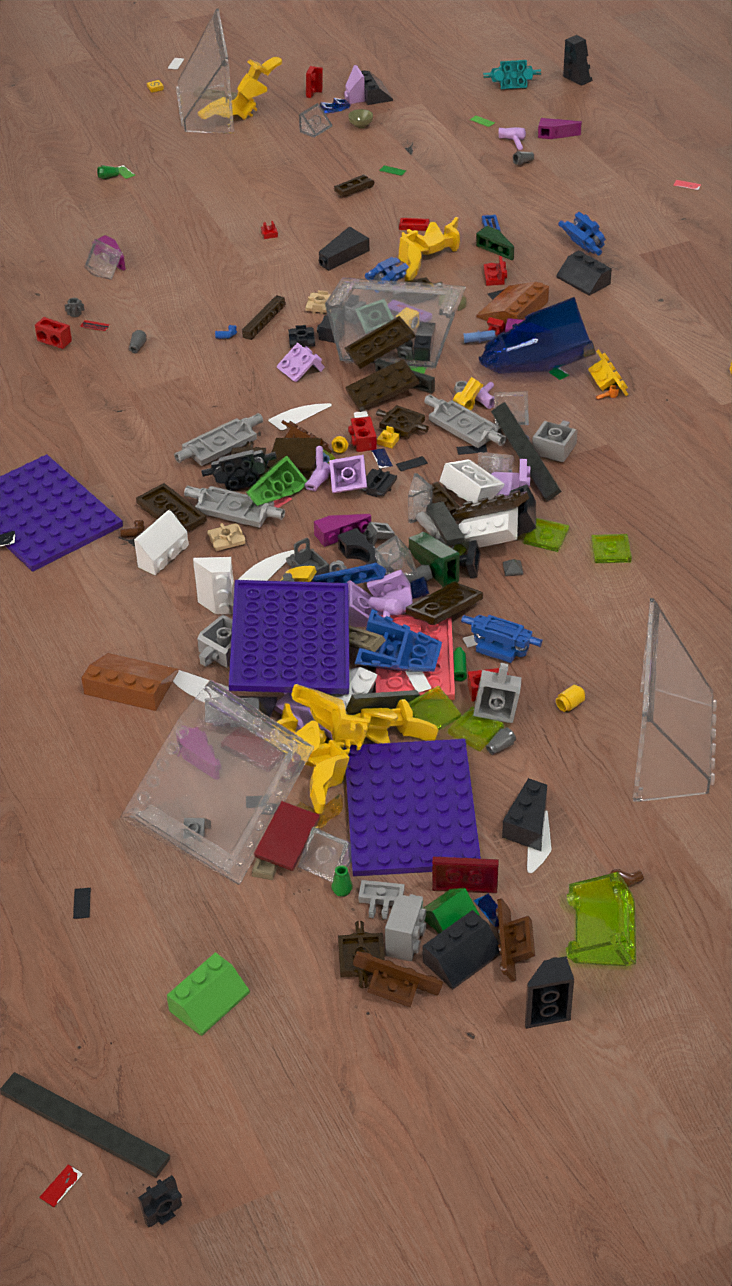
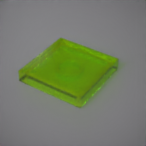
(547, 535)
(611, 548)
(435, 708)
(475, 730)

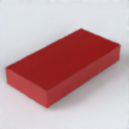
(417, 224)

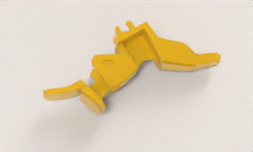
(250, 87)
(414, 245)
(369, 723)
(329, 758)

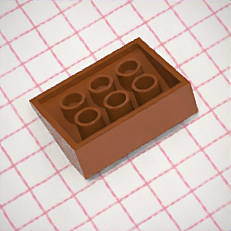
(516, 302)
(128, 681)

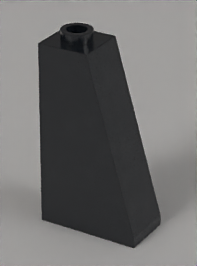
(343, 249)

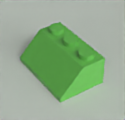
(207, 994)

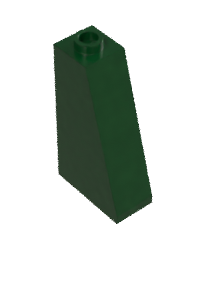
(440, 557)

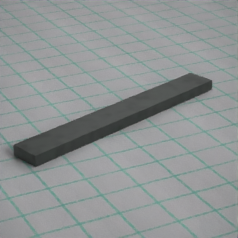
(525, 450)
(85, 1124)

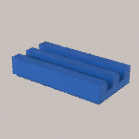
(489, 217)

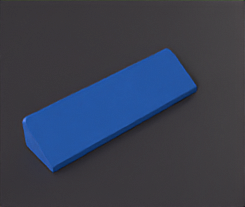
(356, 575)

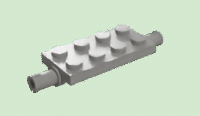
(463, 422)
(220, 440)
(232, 506)

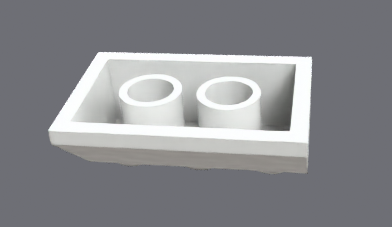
(470, 481)
(490, 528)
(160, 543)
(215, 583)
(360, 682)

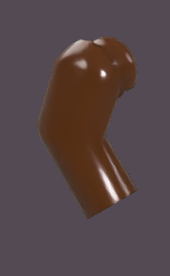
(134, 531)
(630, 879)

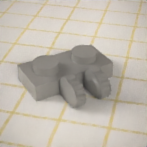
(381, 894)

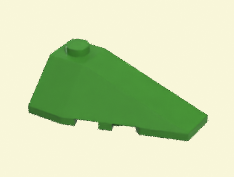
(278, 482)

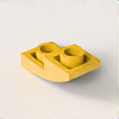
(302, 573)

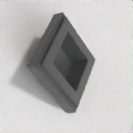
(512, 567)

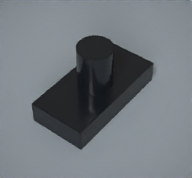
(472, 559)

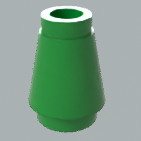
(107, 171)
(341, 881)

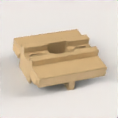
(317, 301)
(226, 536)

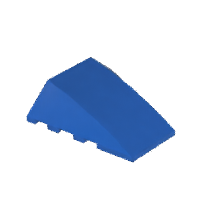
(401, 650)

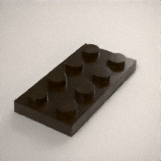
(379, 342)
(382, 385)
(163, 498)
(485, 506)
(444, 603)

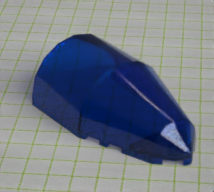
(540, 342)

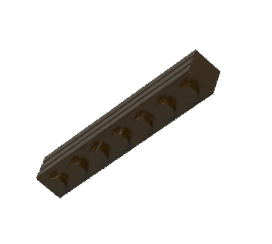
(263, 317)

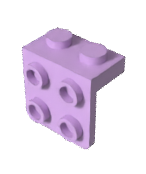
(298, 362)
(514, 480)
(392, 586)

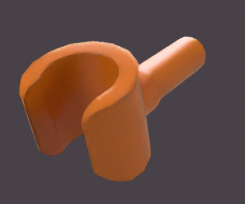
(613, 393)

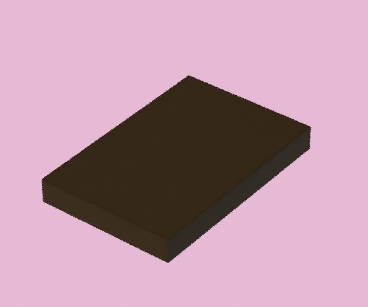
(299, 450)

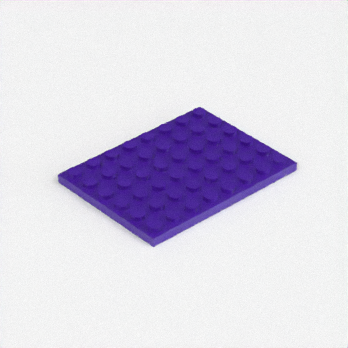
(50, 513)
(290, 636)
(409, 806)

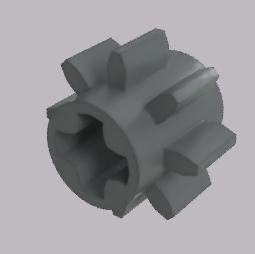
(74, 307)

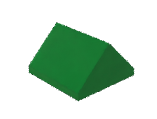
(449, 909)

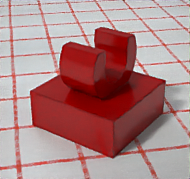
(269, 231)
(496, 325)

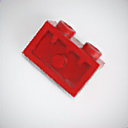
(314, 81)
(495, 273)

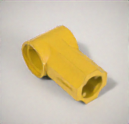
(469, 393)

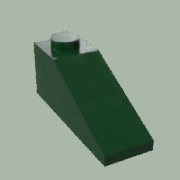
(495, 242)

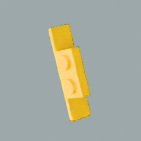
(604, 374)

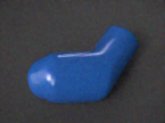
(226, 334)

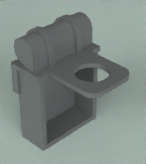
(307, 557)

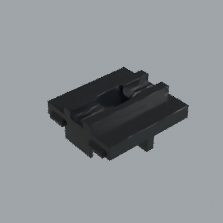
(301, 335)
(379, 482)
(160, 1202)

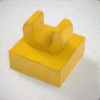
(388, 438)

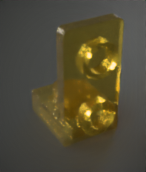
(330, 810)

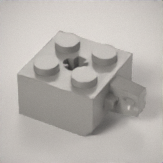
(555, 440)
(215, 642)
(497, 695)
(405, 927)

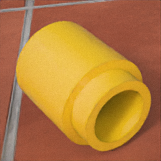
(570, 698)

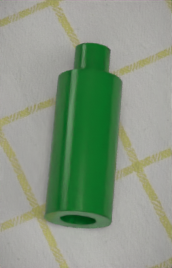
(460, 664)

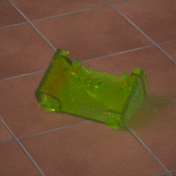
(603, 922)

